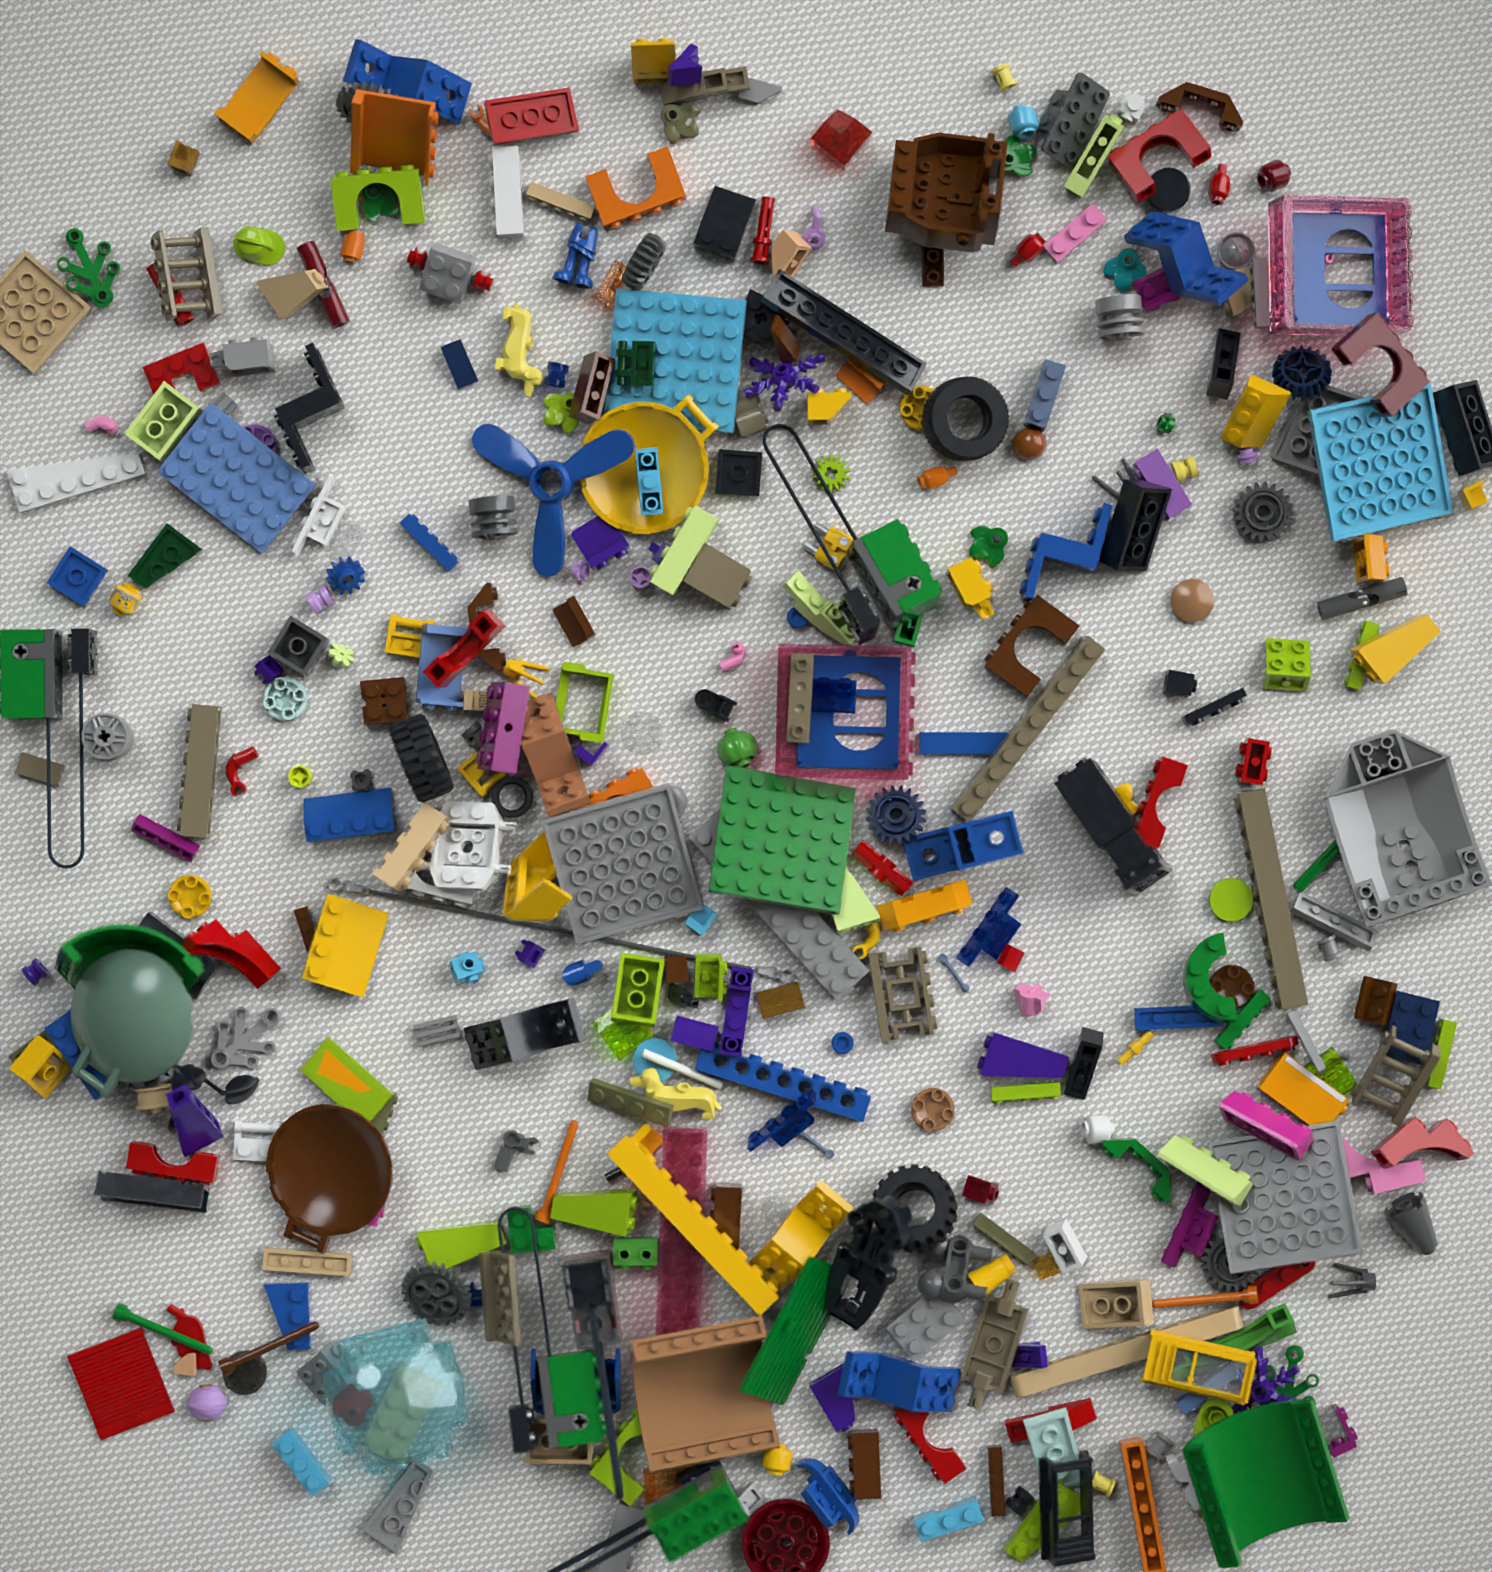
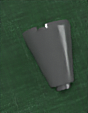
(1413, 1221)

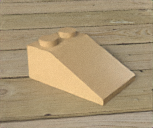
(1116, 1304)

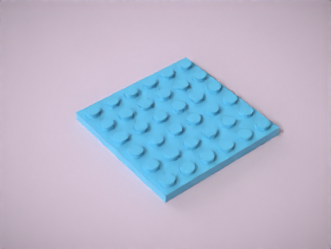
(694, 351)
(1379, 467)

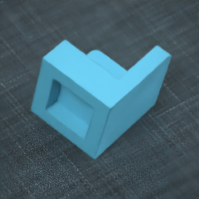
(701, 919)

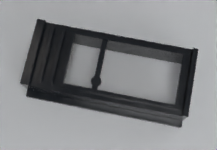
(152, 1192)
(1069, 1549)

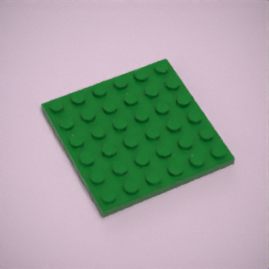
(782, 840)

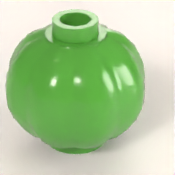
(737, 748)

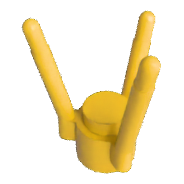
(515, 669)

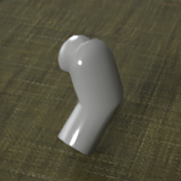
(680, 799)

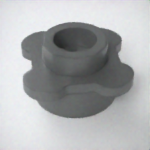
(356, 776)

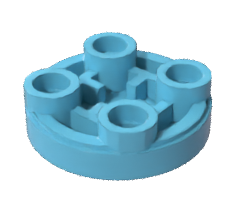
(659, 1047)

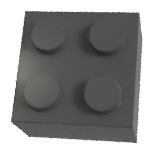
(299, 646)

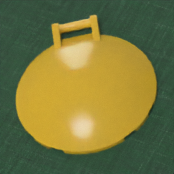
(680, 458)

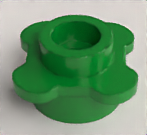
(1165, 423)

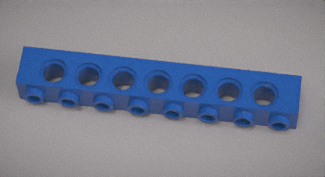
(856, 1110)

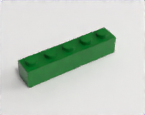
(1244, 1018)

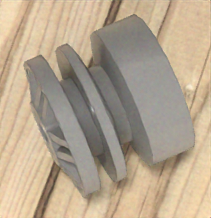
(1119, 315)
(116, 745)

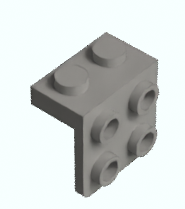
(324, 1361)

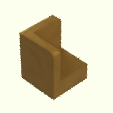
(183, 158)

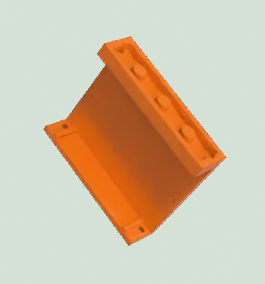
(393, 132)

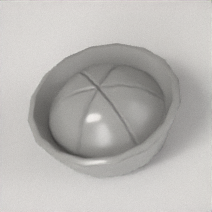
(1236, 250)

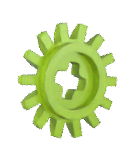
(839, 476)

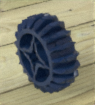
(1314, 369)

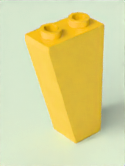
(1394, 648)

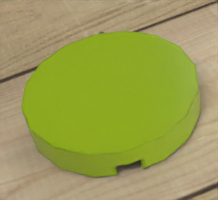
(1230, 899)

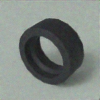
(528, 796)

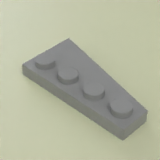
(394, 1512)

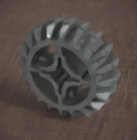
(643, 261)

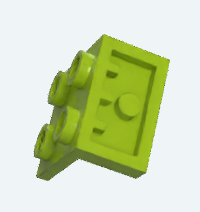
(1287, 665)

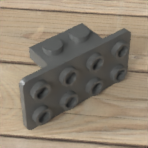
(1072, 119)

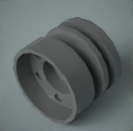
(492, 516)

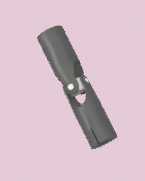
(1355, 600)

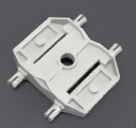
(485, 850)

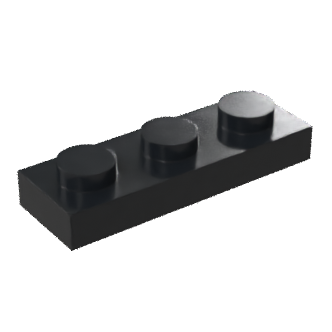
(1214, 707)

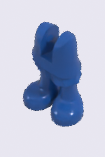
(587, 250)

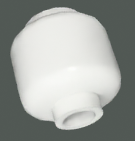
(1097, 1129)

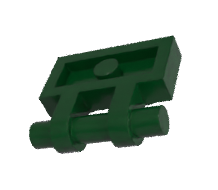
(642, 363)

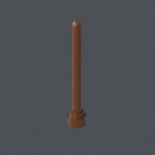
(230, 1364)

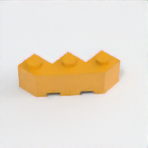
(924, 906)

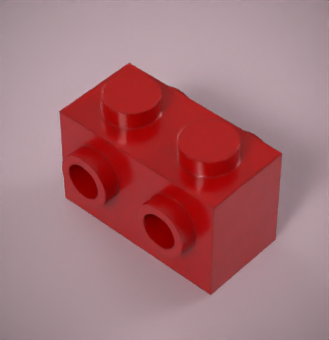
(1253, 761)

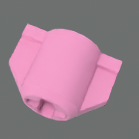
(1030, 999)

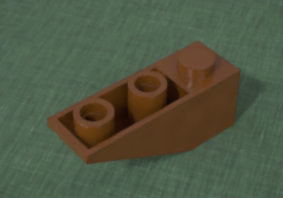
(932, 266)

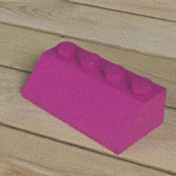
(1266, 1125)

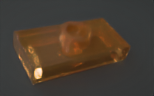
(611, 282)

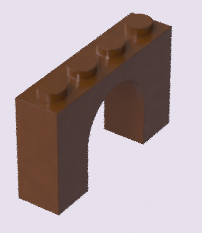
(1037, 615)

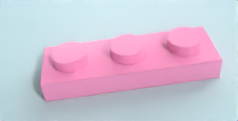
(1075, 233)

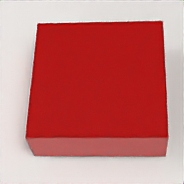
(1011, 957)

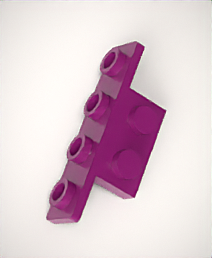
(1193, 1227)

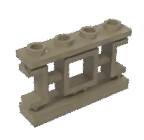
(885, 996)

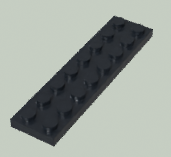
(843, 332)

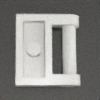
(252, 1148)

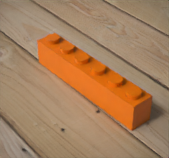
(1142, 1505)

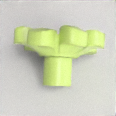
(340, 655)

